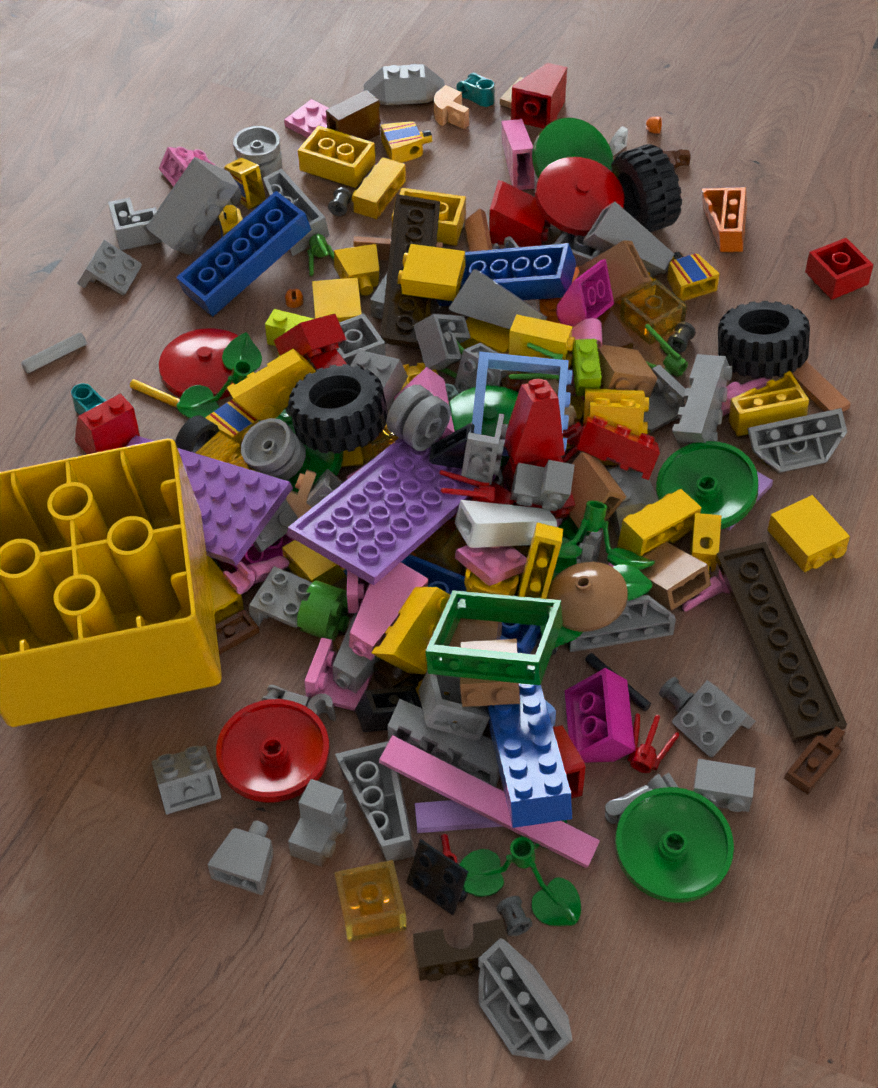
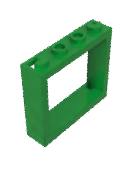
(488, 663)

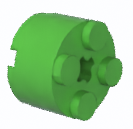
(324, 611)

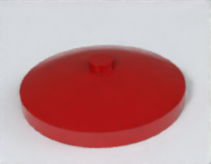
(575, 193)
(196, 360)
(272, 750)

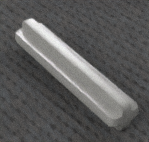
(53, 353)

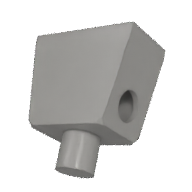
(244, 859)

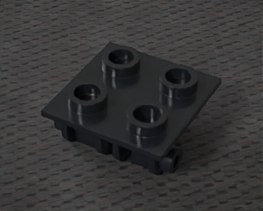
(437, 877)

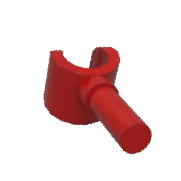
(446, 848)

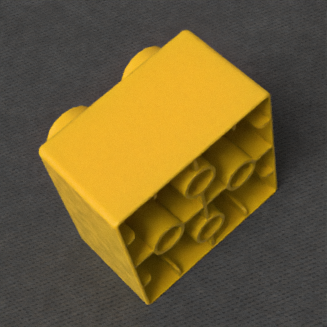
(102, 584)

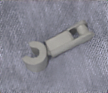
(318, 704)
(616, 807)

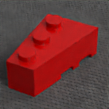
(618, 445)

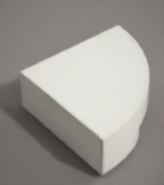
(619, 140)

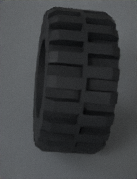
(649, 186)
(764, 339)
(338, 408)

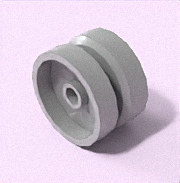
(259, 146)
(418, 417)
(273, 449)

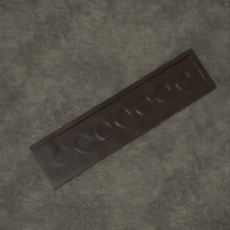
(413, 223)
(780, 642)

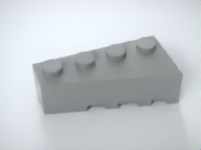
(703, 400)
(379, 798)

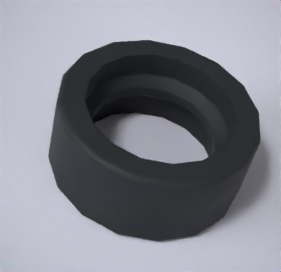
(195, 433)

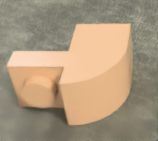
(449, 108)
(298, 500)

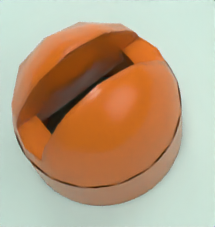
(654, 125)
(294, 303)

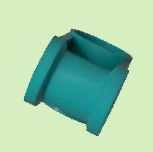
(477, 89)
(85, 398)

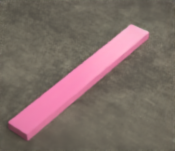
(484, 800)

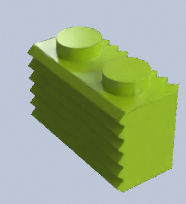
(586, 365)

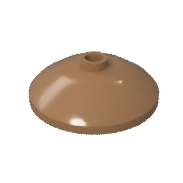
(592, 605)

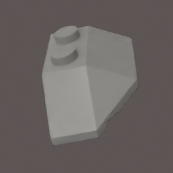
(404, 84)
(798, 440)
(638, 493)
(639, 621)
(521, 1004)

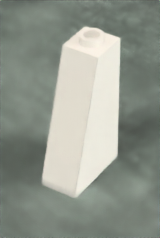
(499, 524)

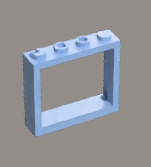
(524, 364)

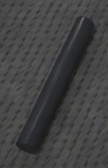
(634, 695)

